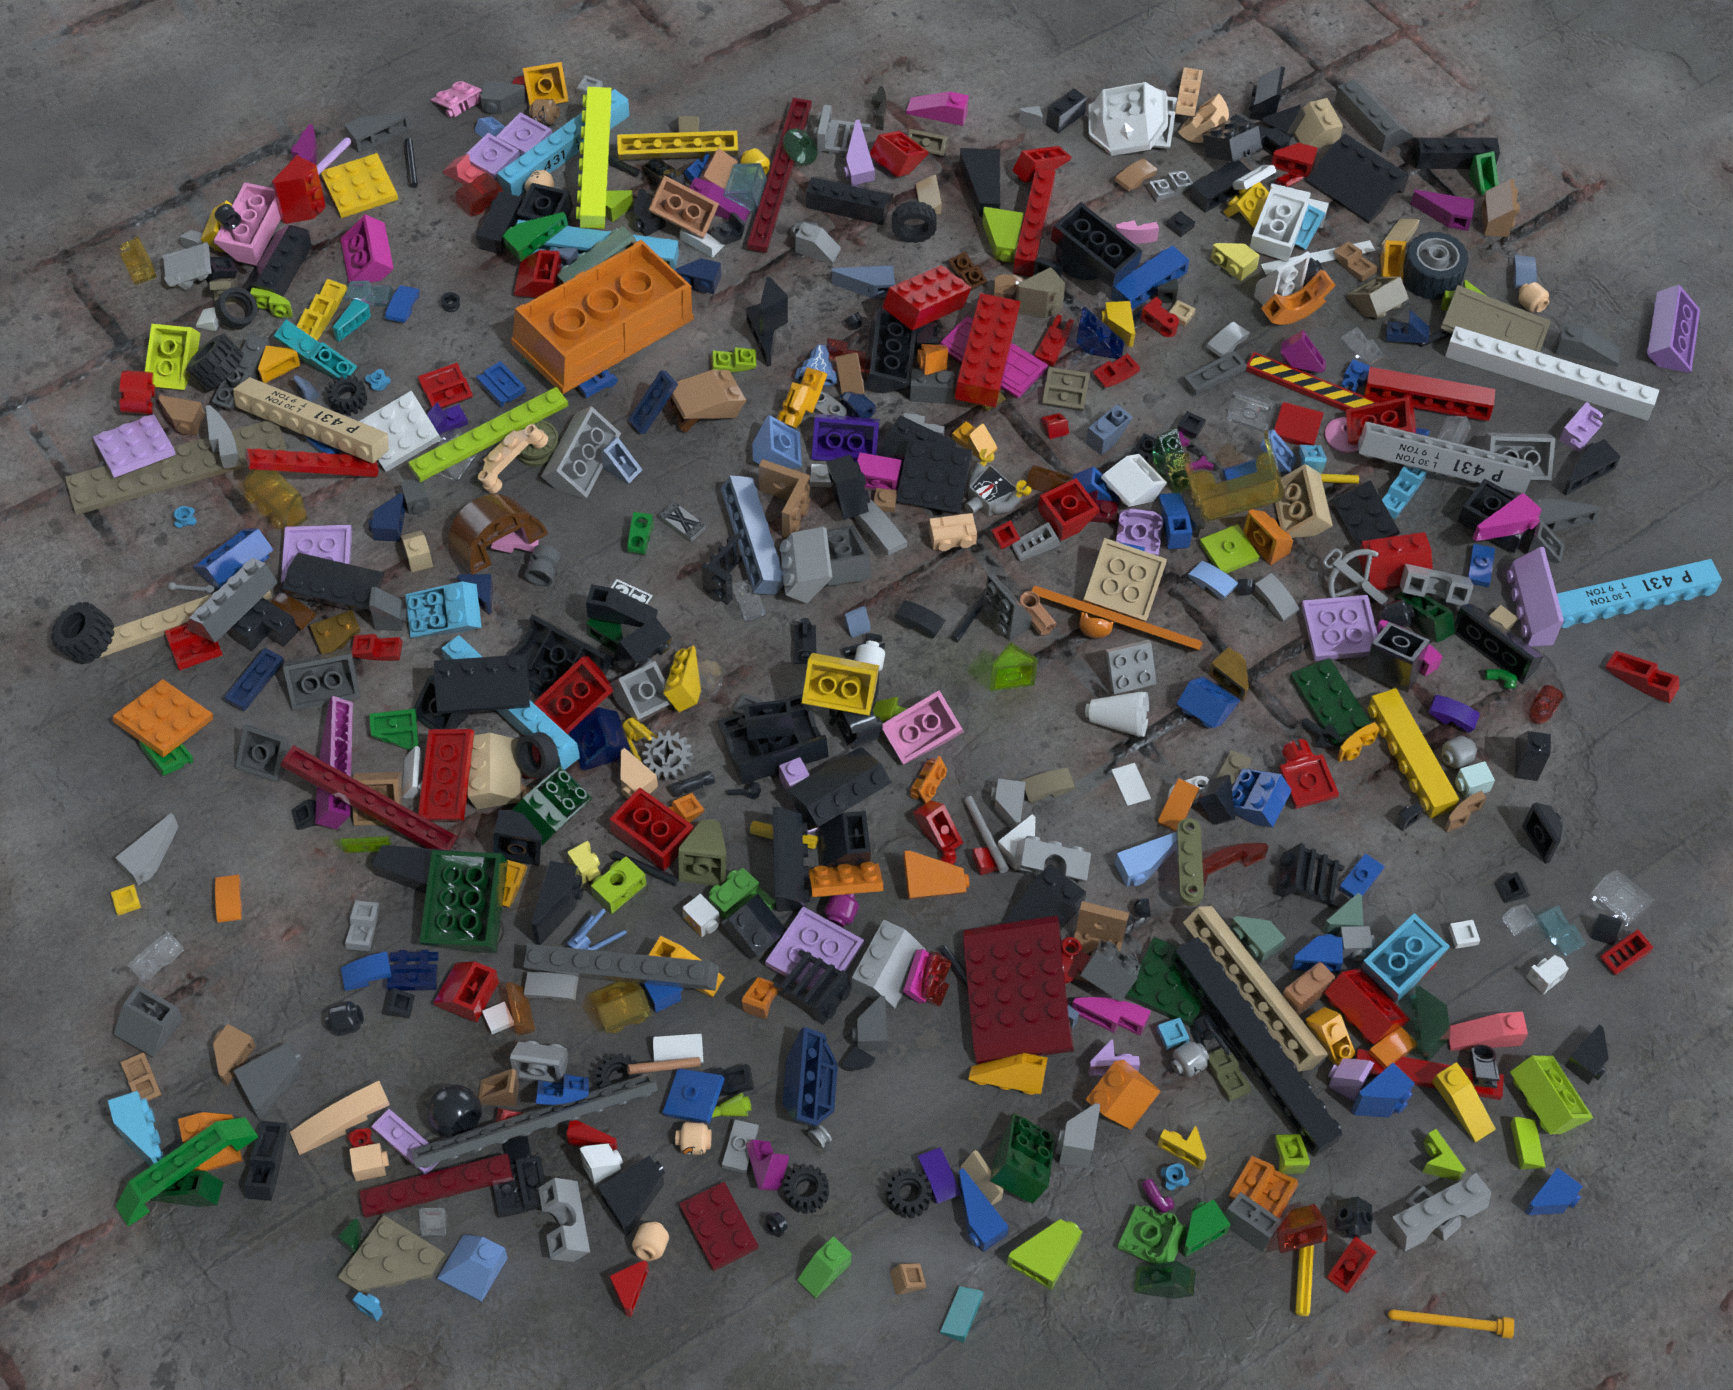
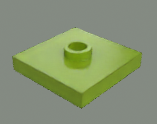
(1229, 549)

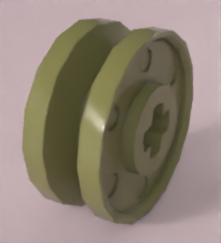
(540, 457)

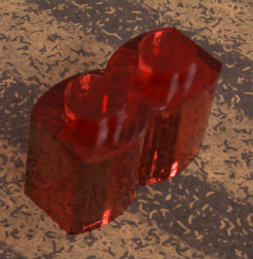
(478, 194)

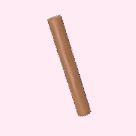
(663, 1065)

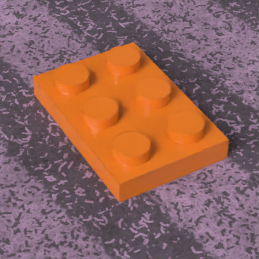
(845, 879)

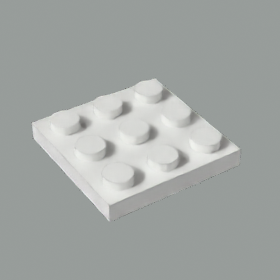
(407, 429)

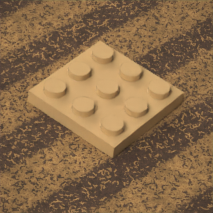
(1125, 580)

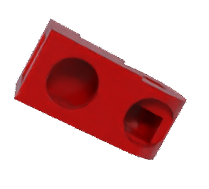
(1159, 318)

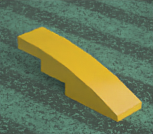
(322, 309)

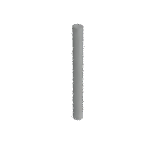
(986, 834)

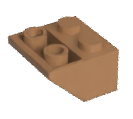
(1499, 209)

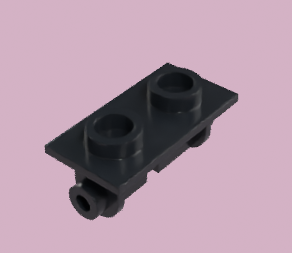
(804, 641)

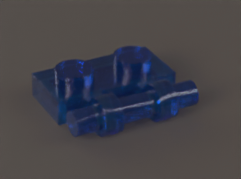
(414, 976)

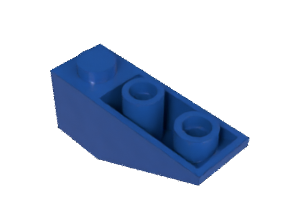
(1175, 521)

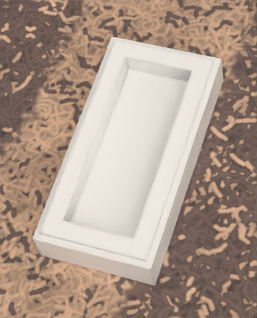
(1254, 177)

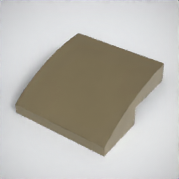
(1066, 388)

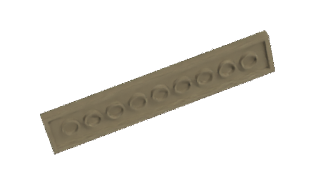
(191, 463)

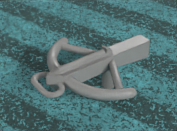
(1362, 583)

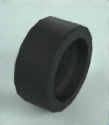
(245, 297)
(525, 758)

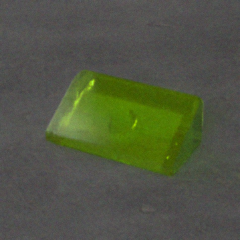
(365, 843)

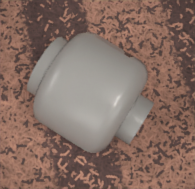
(1459, 752)
(1190, 1059)

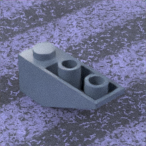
(868, 281)

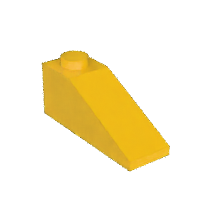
(1464, 1101)

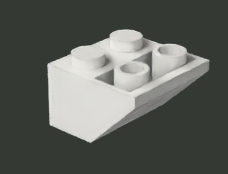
(1134, 481)

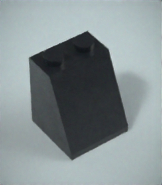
(1397, 656)

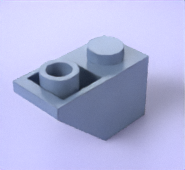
(1108, 429)

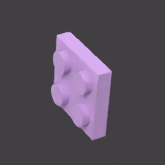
(524, 133)
(492, 155)

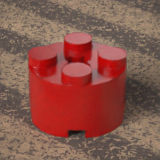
(137, 392)

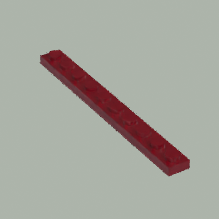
(777, 180)

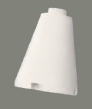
(1121, 712)

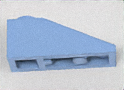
(1142, 861)

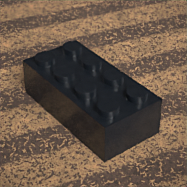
(1096, 245)

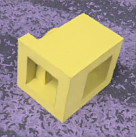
(586, 861)

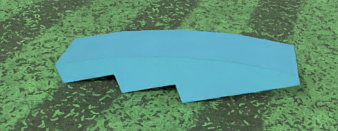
(1403, 489)

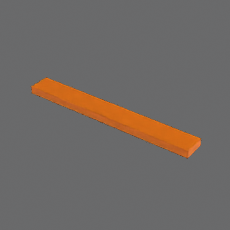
(1119, 618)

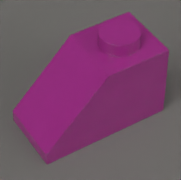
(1302, 353)

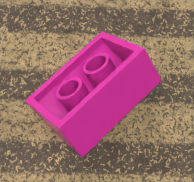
(367, 251)

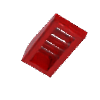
(1642, 942)
(585, 1135)

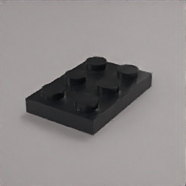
(1365, 514)

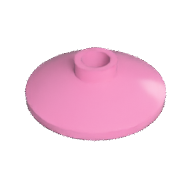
(1337, 436)

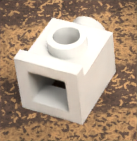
(1547, 973)

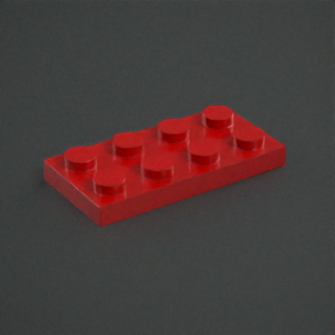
(446, 774)

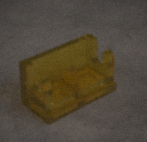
(137, 261)

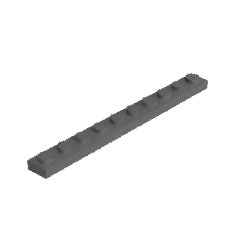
(528, 1122)

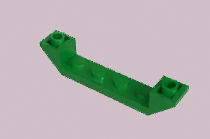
(181, 1162)

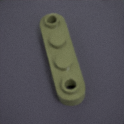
(1190, 862)

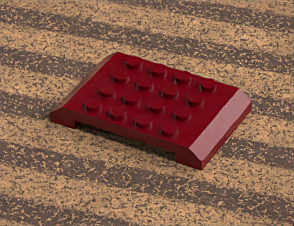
(1017, 989)

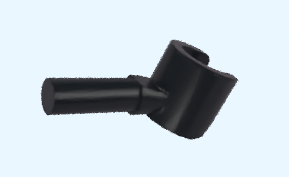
(752, 792)

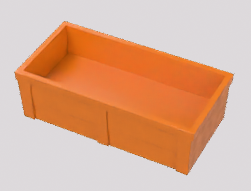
(602, 316)

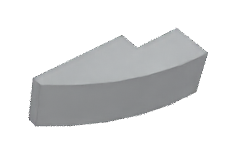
(222, 439)

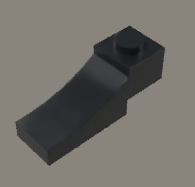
(1270, 138)

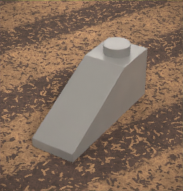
(146, 853)

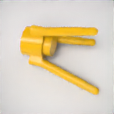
(635, 731)

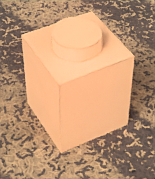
(368, 1162)

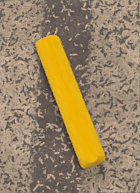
(766, 830)
(1304, 1281)

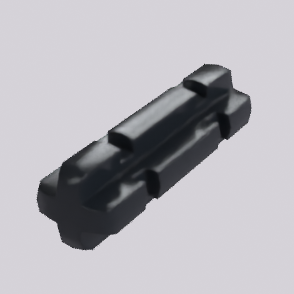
(692, 784)

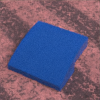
(571, 1090)

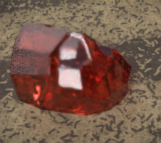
(1545, 704)

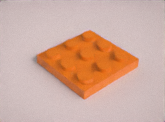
(162, 718)

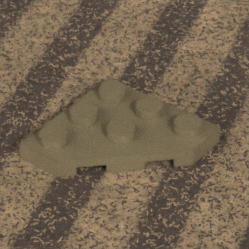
(390, 1259)

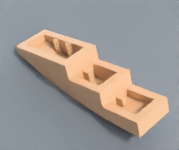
(1189, 91)
(338, 1117)

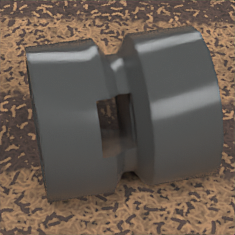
(542, 565)

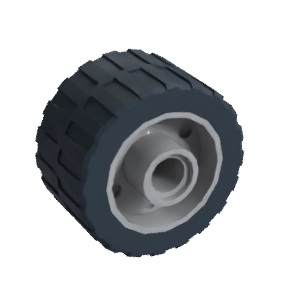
(1434, 265)

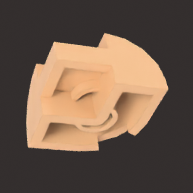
(1211, 114)

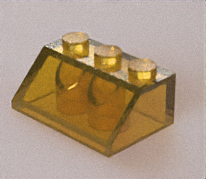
(275, 498)

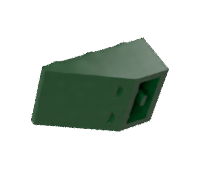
(553, 803)
(1024, 1159)

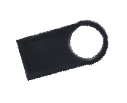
(1484, 1070)

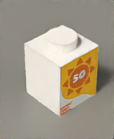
(701, 915)

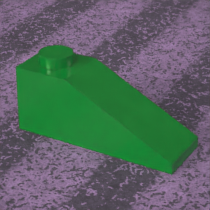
(532, 234)

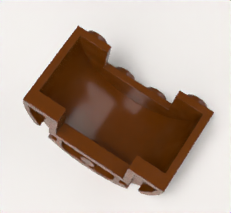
(486, 522)

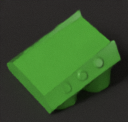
(1152, 1235)

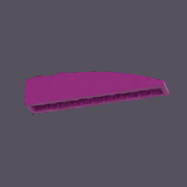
(337, 752)

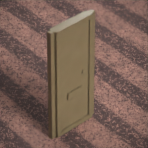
(1494, 319)

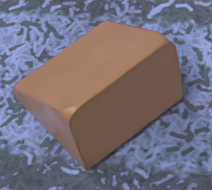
(907, 1278)

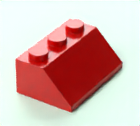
(298, 191)
(1393, 555)
(575, 694)
(650, 828)
(1365, 1005)

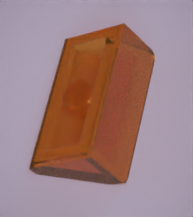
(520, 1009)

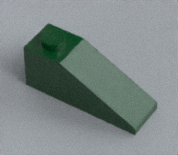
(1430, 616)
(193, 1189)

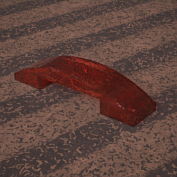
(1247, 853)

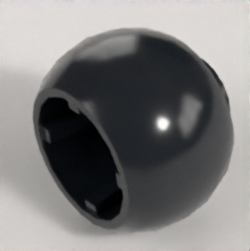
(454, 1110)

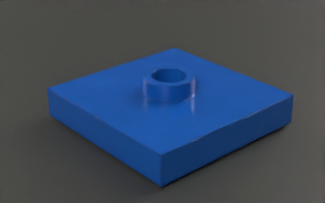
(693, 1096)

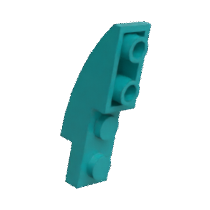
(314, 353)

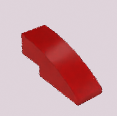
(1644, 676)

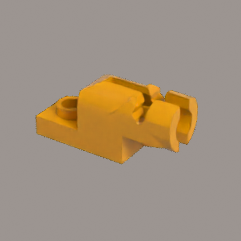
(802, 397)

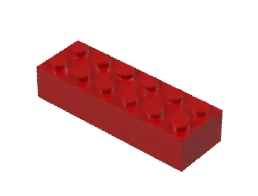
(987, 350)

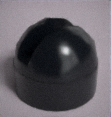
(854, 321)
(1246, 586)
(1142, 908)

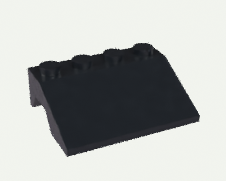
(1357, 178)
(554, 652)
(762, 757)

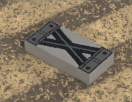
(682, 522)

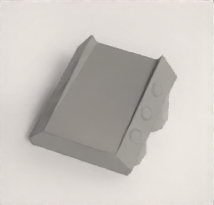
(187, 266)

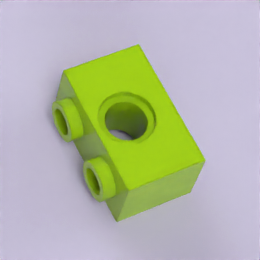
(612, 896)

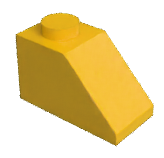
(1120, 320)

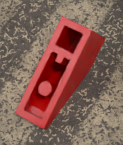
(1044, 158)

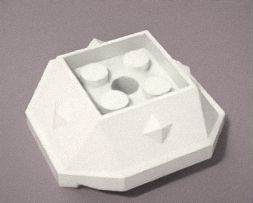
(1128, 118)

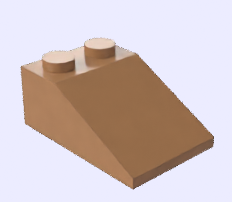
(709, 396)

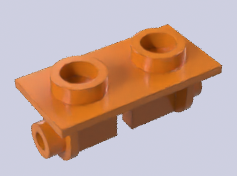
(933, 772)

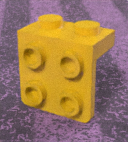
(1249, 203)

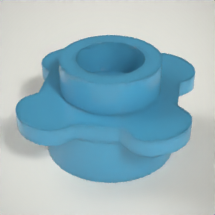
(379, 384)
(183, 512)
(1178, 1170)

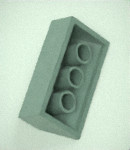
(602, 250)

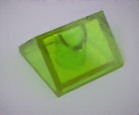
(1013, 669)

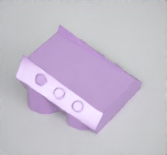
(1140, 529)

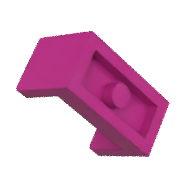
(880, 471)

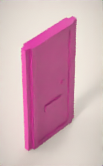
(1021, 367)

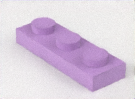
(400, 1137)

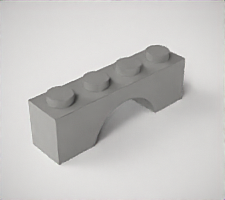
(1418, 1221)

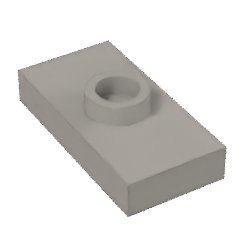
(736, 1154)

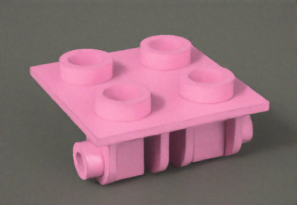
(458, 97)

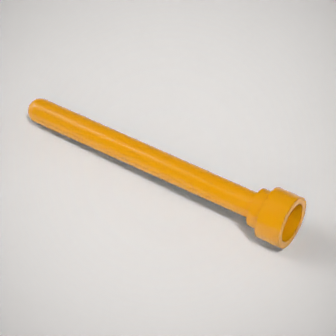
(1502, 1326)

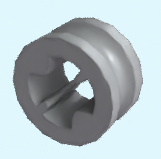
(819, 1136)

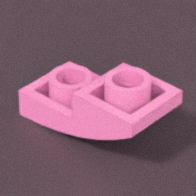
(1138, 234)
(513, 540)

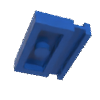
(501, 383)

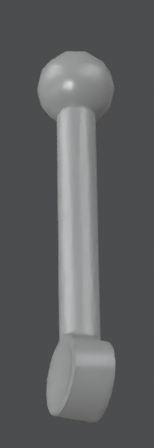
(208, 589)

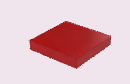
(1298, 424)

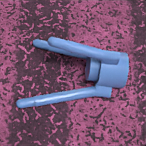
(580, 939)

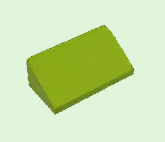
(1527, 1143)

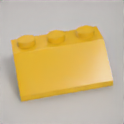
(840, 683)

